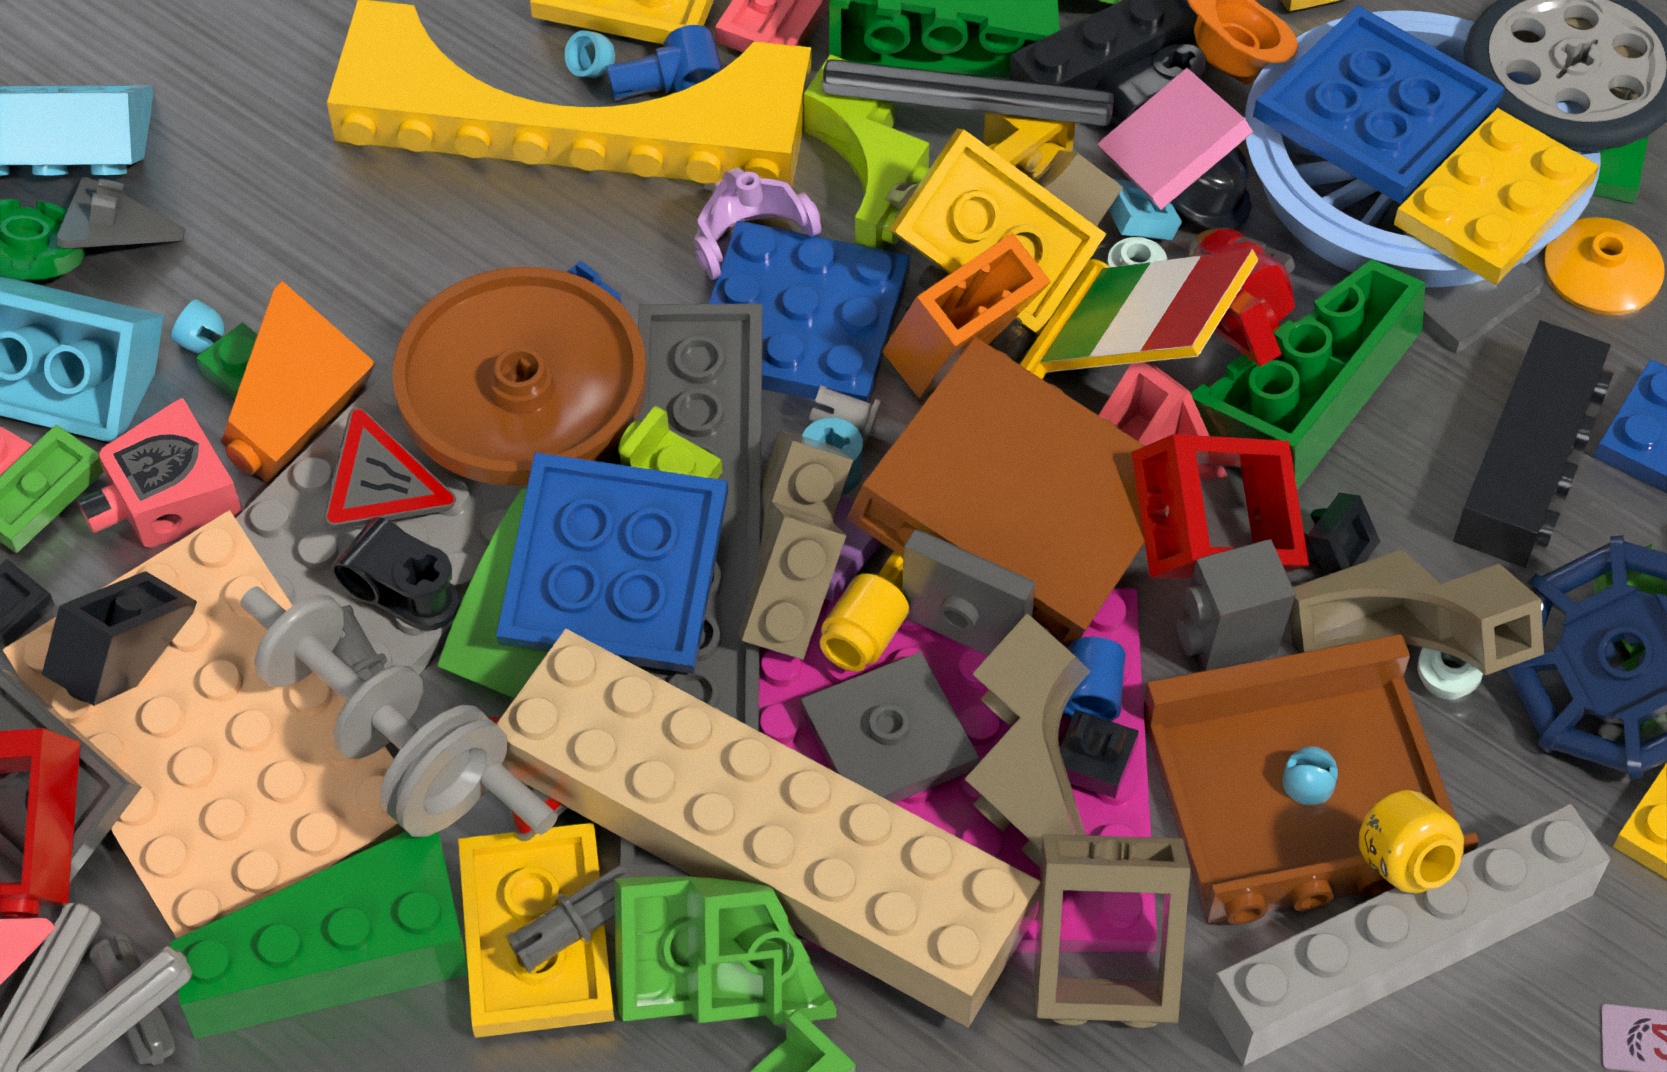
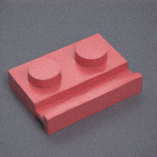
(769, 22)

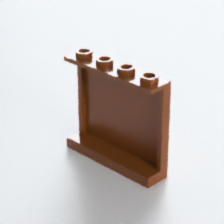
(1017, 481)
(1223, 759)

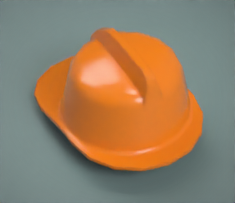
(1241, 37)

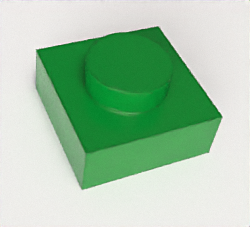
(227, 359)

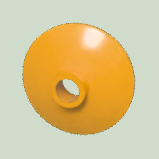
(1604, 266)

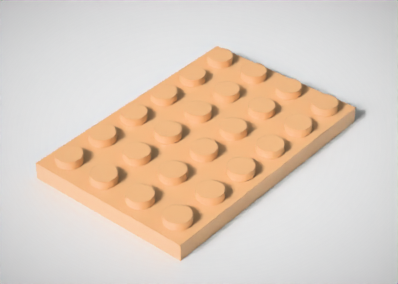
(230, 770)

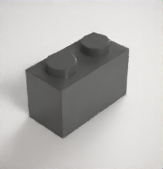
(1236, 607)

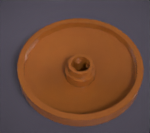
(519, 370)

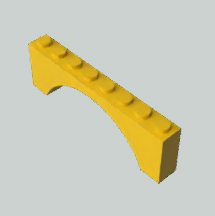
(409, 95)

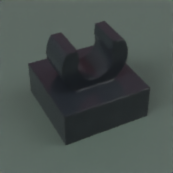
(1341, 534)
(1097, 753)

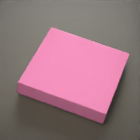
(1174, 138)

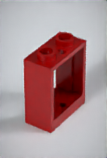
(1170, 476)
(50, 818)

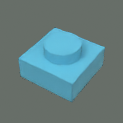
(1140, 217)

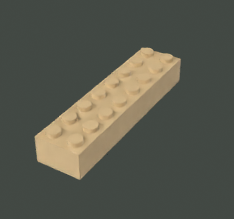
(751, 810)

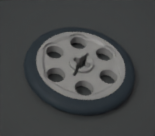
(1607, 119)

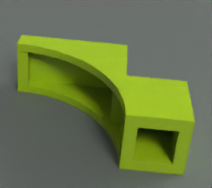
(876, 152)

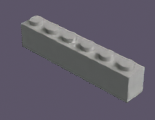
(1405, 935)

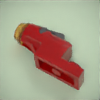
(1262, 299)

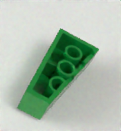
(939, 34)
(1325, 369)
(328, 940)

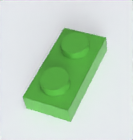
(44, 485)

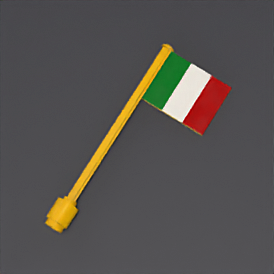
(1103, 321)

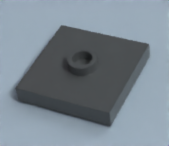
(962, 593)
(891, 730)

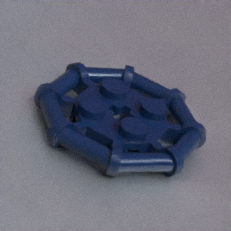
(1583, 655)

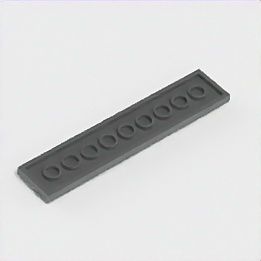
(709, 382)

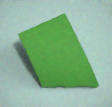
(472, 640)
(710, 952)

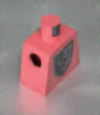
(161, 480)

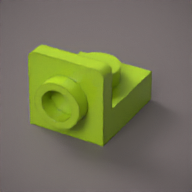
(656, 447)

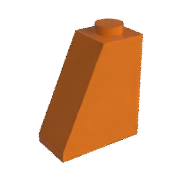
(966, 304)
(291, 386)

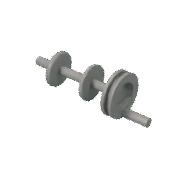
(438, 767)

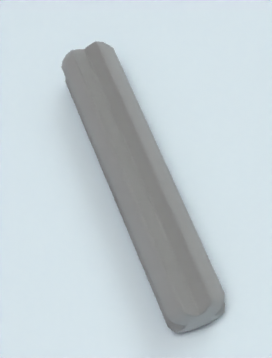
(45, 983)
(112, 1014)

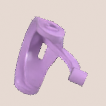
(748, 198)

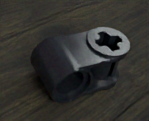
(1142, 80)
(399, 575)

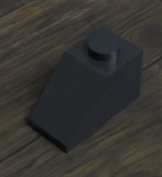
(114, 636)

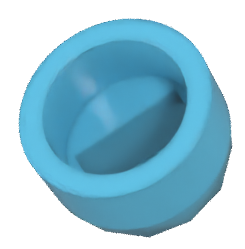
(586, 60)
(196, 327)
(1310, 775)

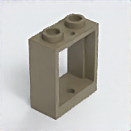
(1111, 866)

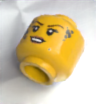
(1411, 841)

